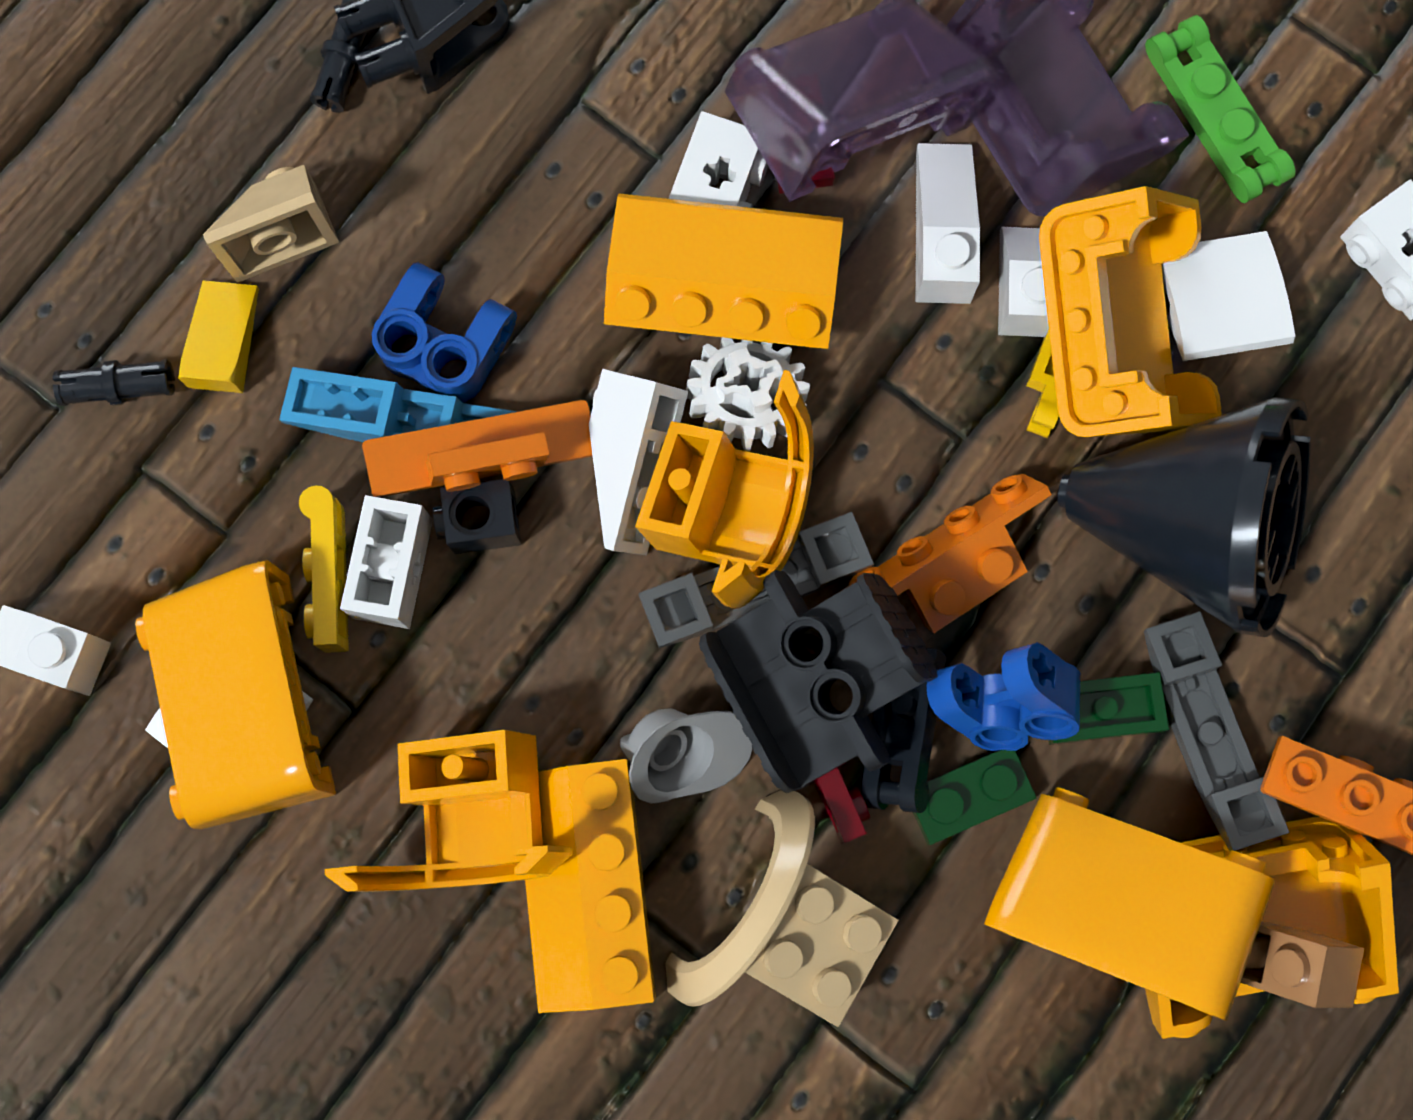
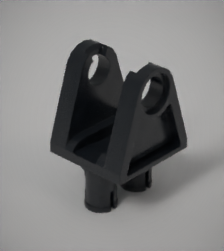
(433, 40)

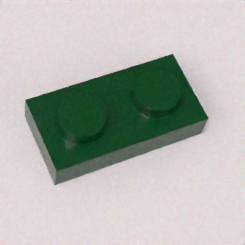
(1120, 708)
(974, 795)

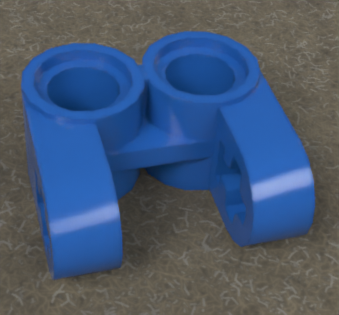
(407, 315)
(999, 711)

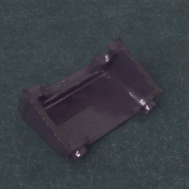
(857, 87)
(1056, 112)

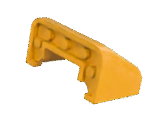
(1111, 313)
(232, 698)
(1323, 884)
(1133, 903)

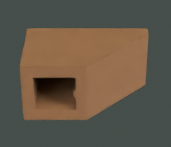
(1304, 966)

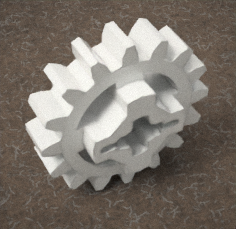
(745, 393)

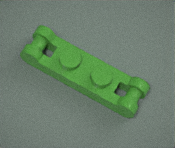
(1218, 110)

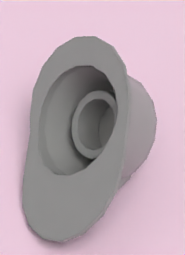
(684, 753)

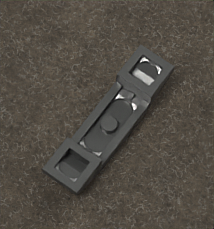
(818, 559)
(1210, 733)

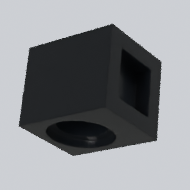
(501, 528)

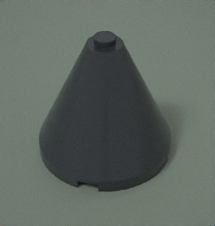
(1206, 509)

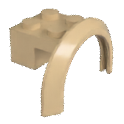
(799, 932)

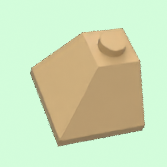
(272, 225)

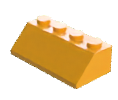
(722, 271)
(592, 909)

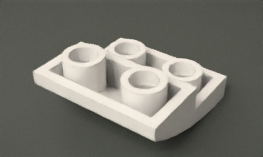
(1228, 298)

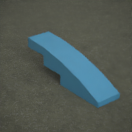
(369, 407)

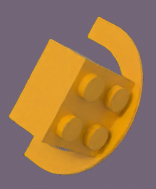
(730, 501)
(477, 815)

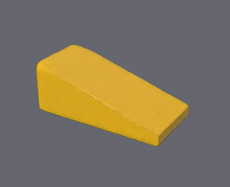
(219, 337)

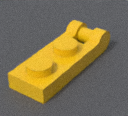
(326, 569)

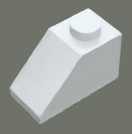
(1021, 284)
(50, 650)

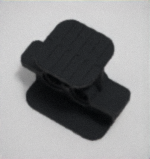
(785, 694)

